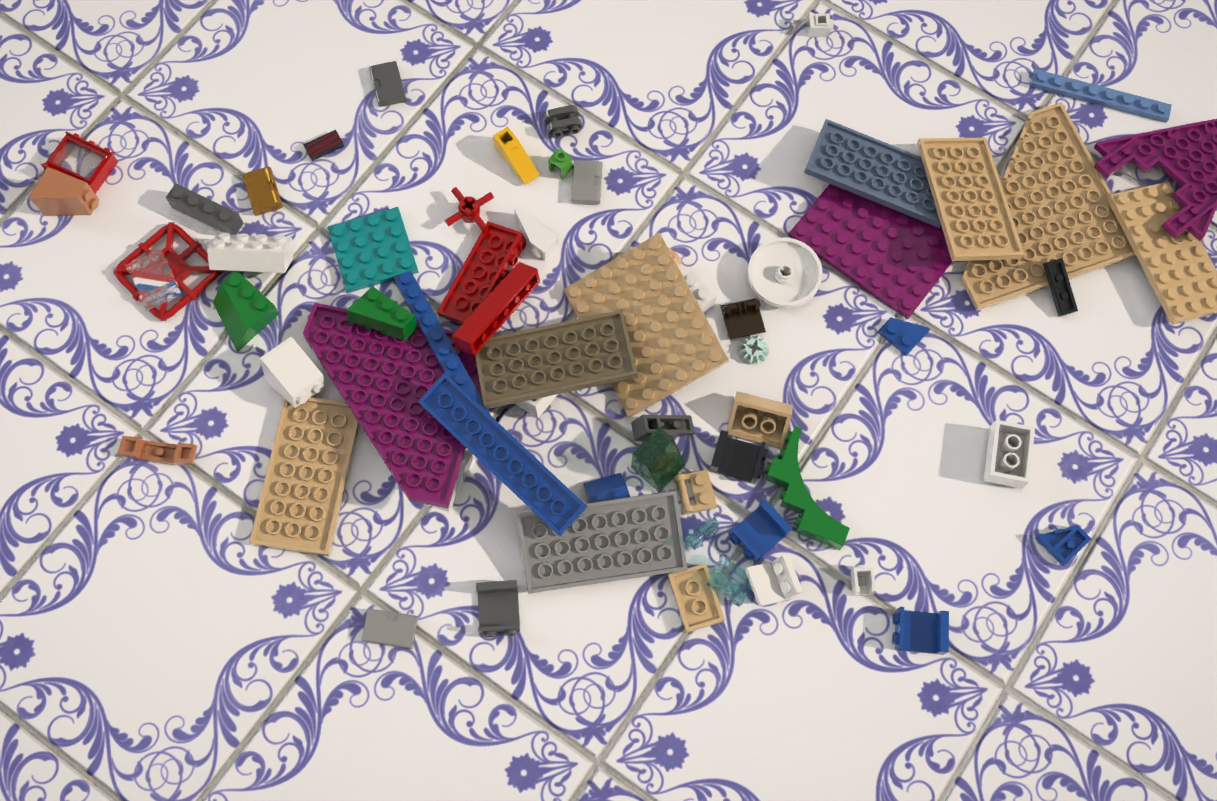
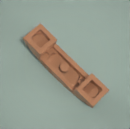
(157, 451)

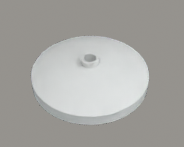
(785, 272)

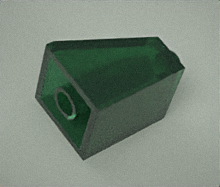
(658, 460)

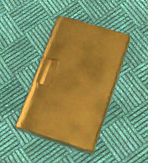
(262, 191)

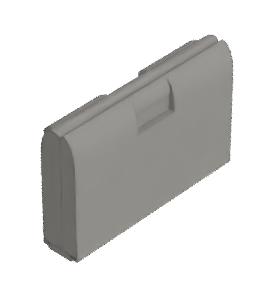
(586, 182)
(390, 628)

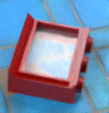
(82, 160)

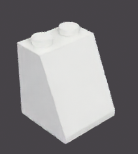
(292, 372)

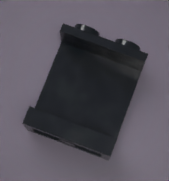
(738, 458)

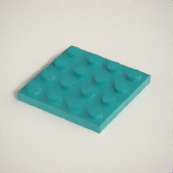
(372, 249)

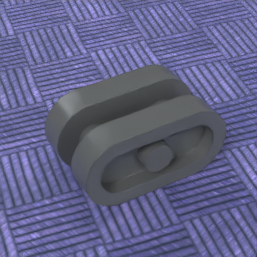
(562, 121)

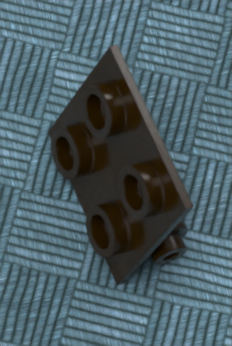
(743, 318)

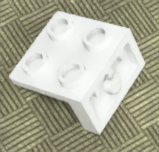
(774, 581)

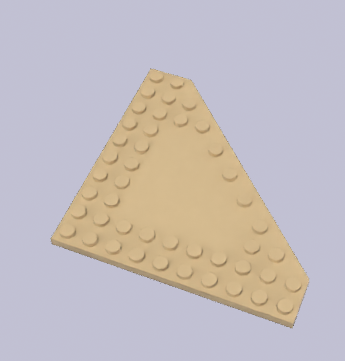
(1056, 209)

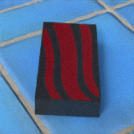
(323, 145)

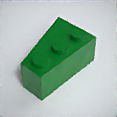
(383, 314)

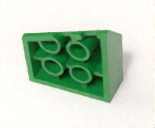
(243, 309)

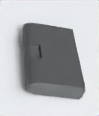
(387, 83)

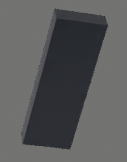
(1060, 287)

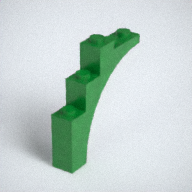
(813, 520)

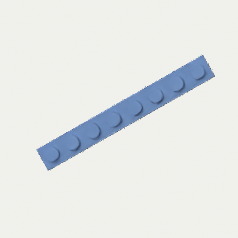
(1100, 95)

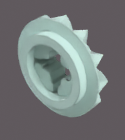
(759, 355)

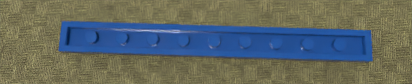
(435, 334)

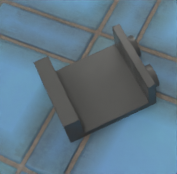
(498, 608)

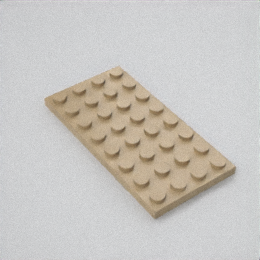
(969, 199)
(1175, 267)
(306, 477)

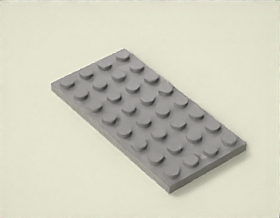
(605, 543)

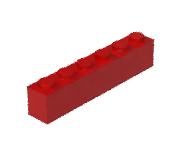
(496, 309)

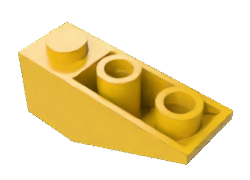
(515, 155)

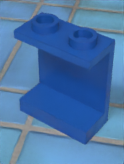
(759, 531)
(921, 631)

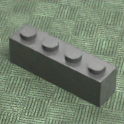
(204, 210)

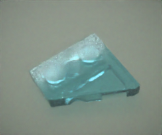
(708, 529)

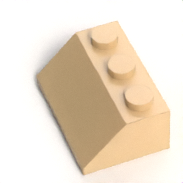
(759, 419)

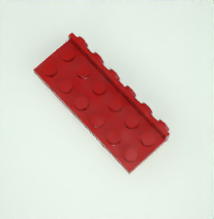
(482, 271)

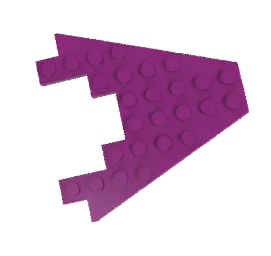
(1184, 154)

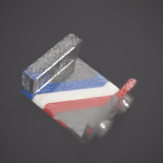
(153, 279)

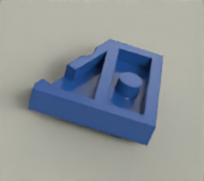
(903, 334)
(1064, 543)

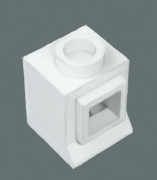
(819, 25)
(868, 573)

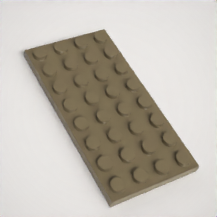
(555, 359)

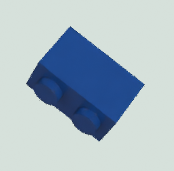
(606, 488)

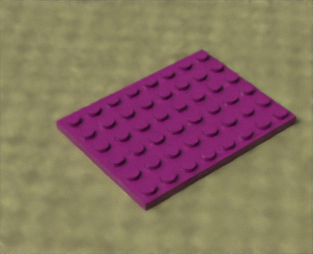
(875, 247)

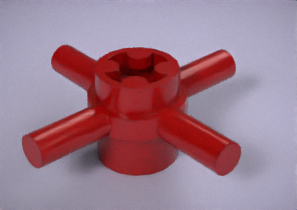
(464, 207)

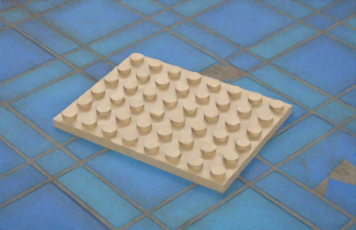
(662, 318)

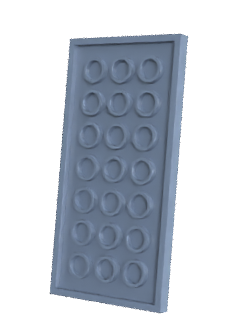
(873, 171)

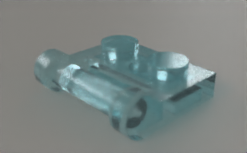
(726, 584)

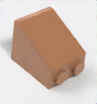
(63, 195)

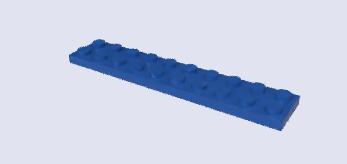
(503, 454)

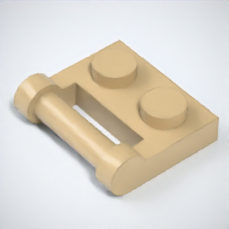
(701, 490)

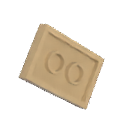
(694, 599)

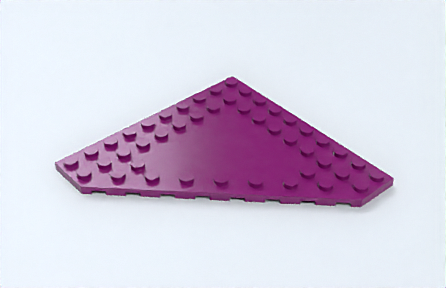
(382, 387)

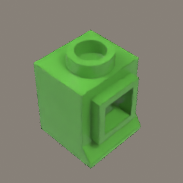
(562, 160)

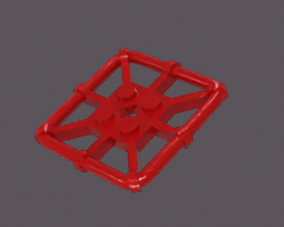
(179, 268)

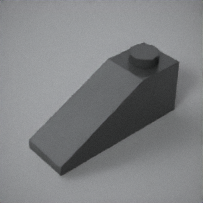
(672, 424)

